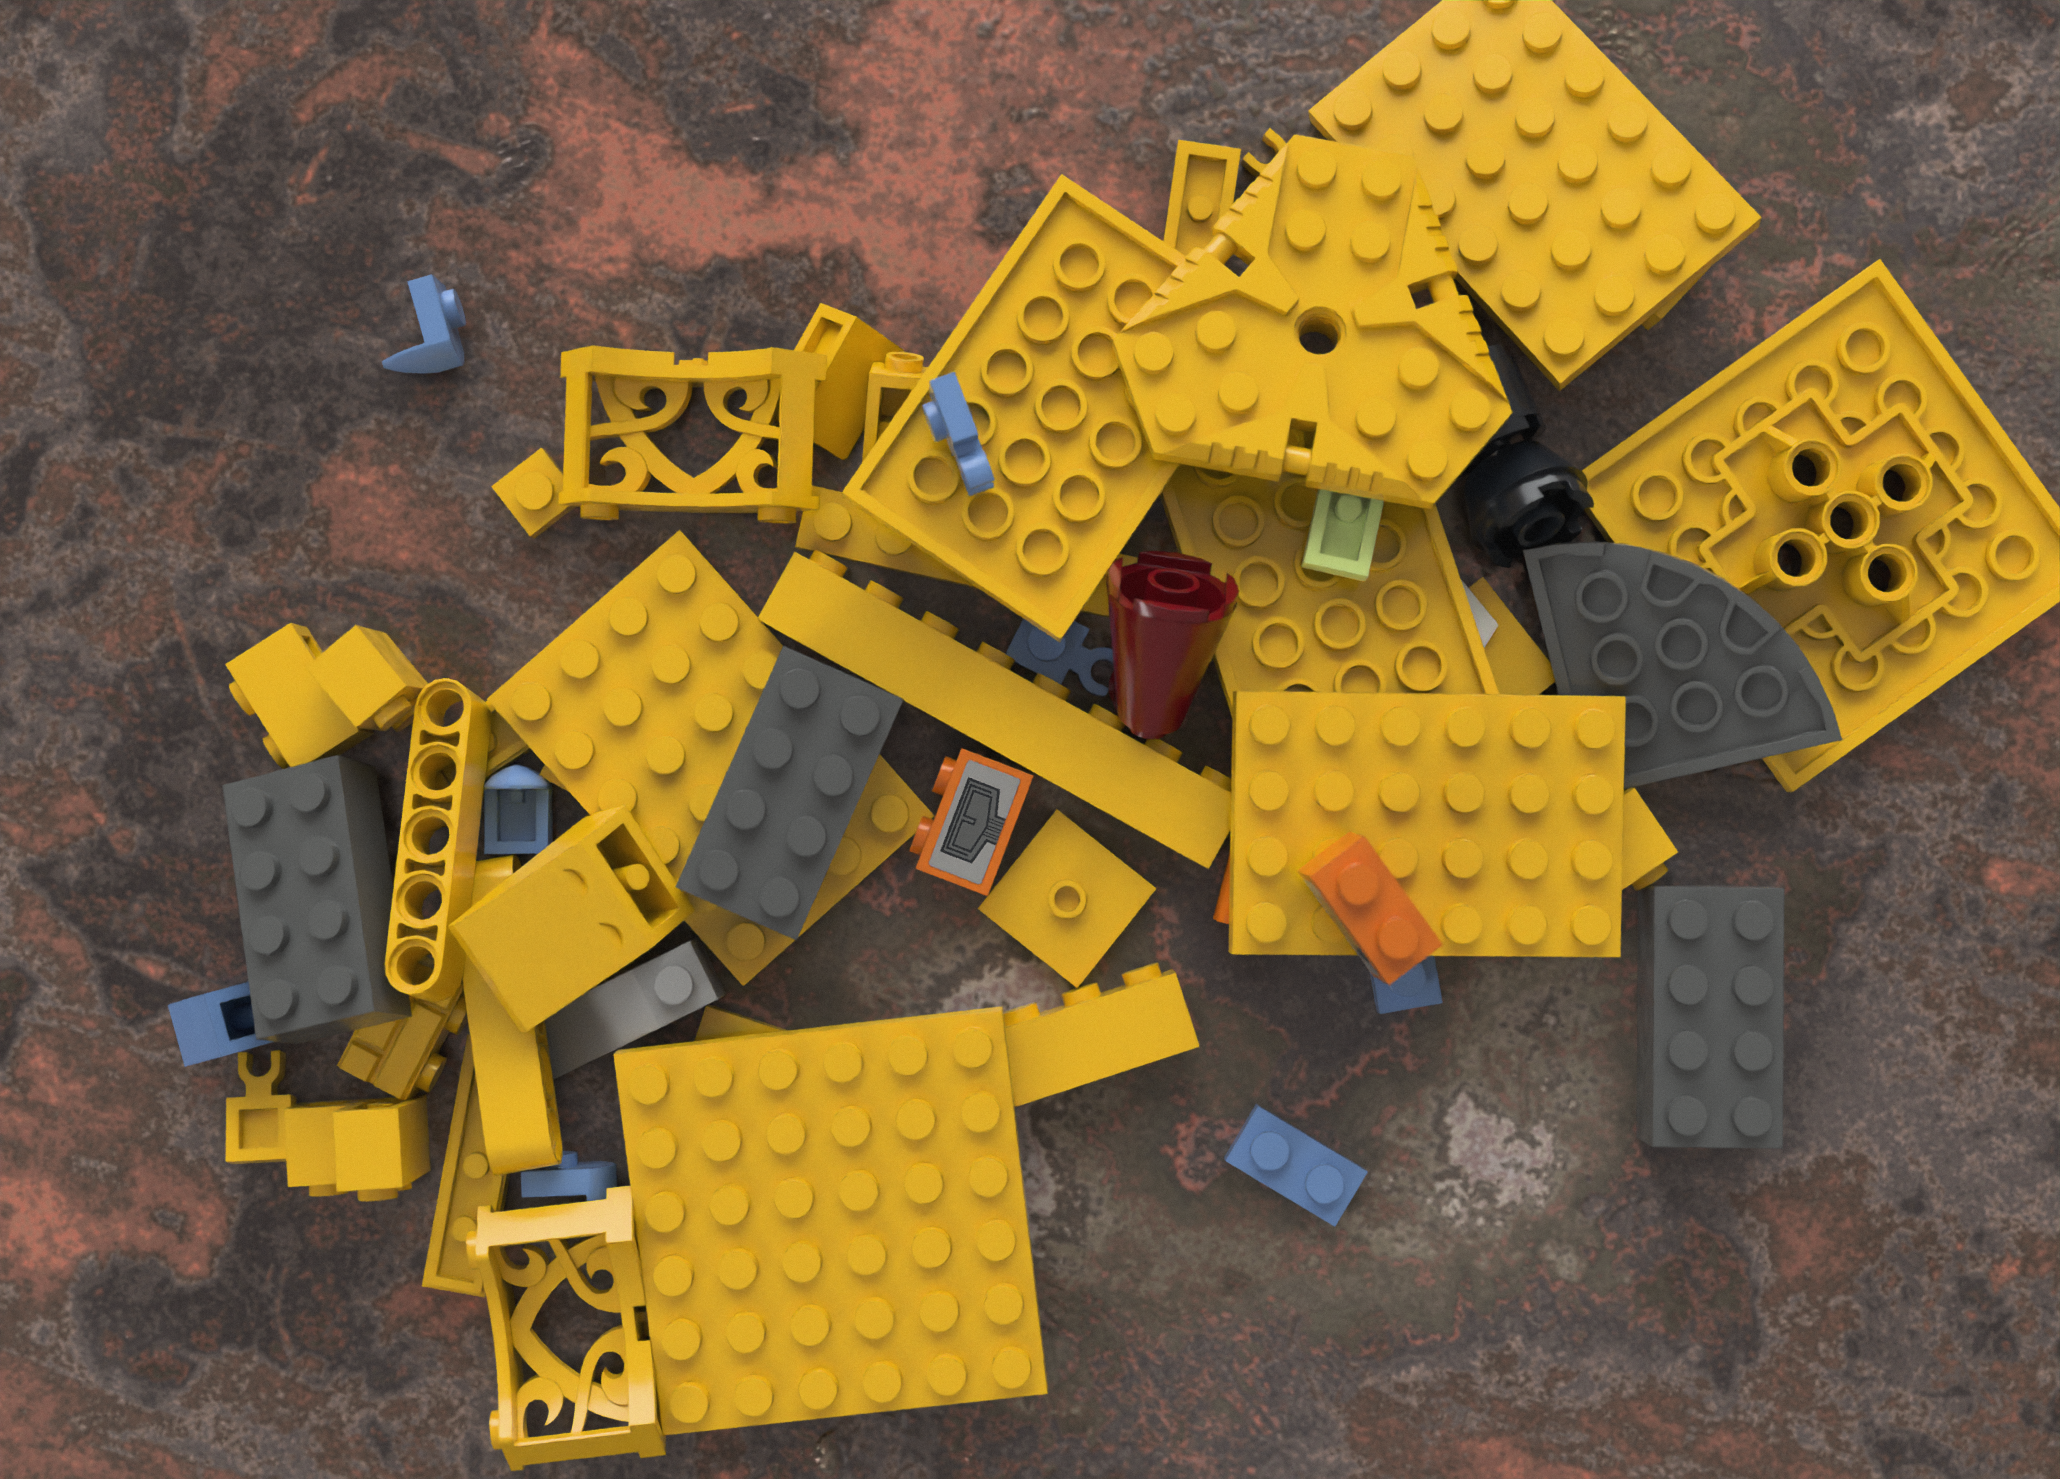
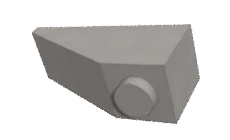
(632, 1006)

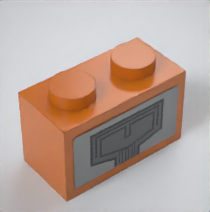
(972, 820)
(1369, 907)

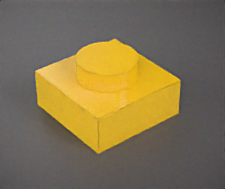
(533, 493)

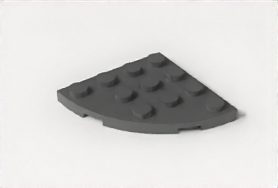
(1694, 655)

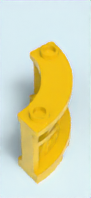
(623, 378)
(621, 1396)

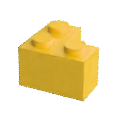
(357, 1146)

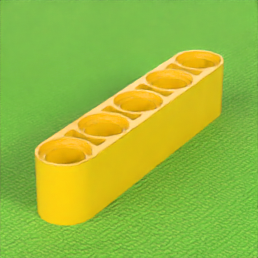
(424, 813)
(509, 1065)

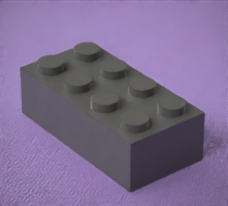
(789, 793)
(313, 899)
(1710, 1016)

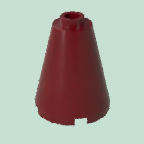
(1163, 635)

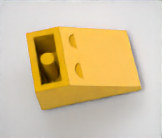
(571, 916)

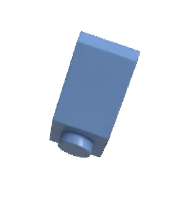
(215, 1024)

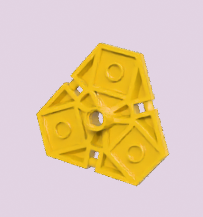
(1331, 250)

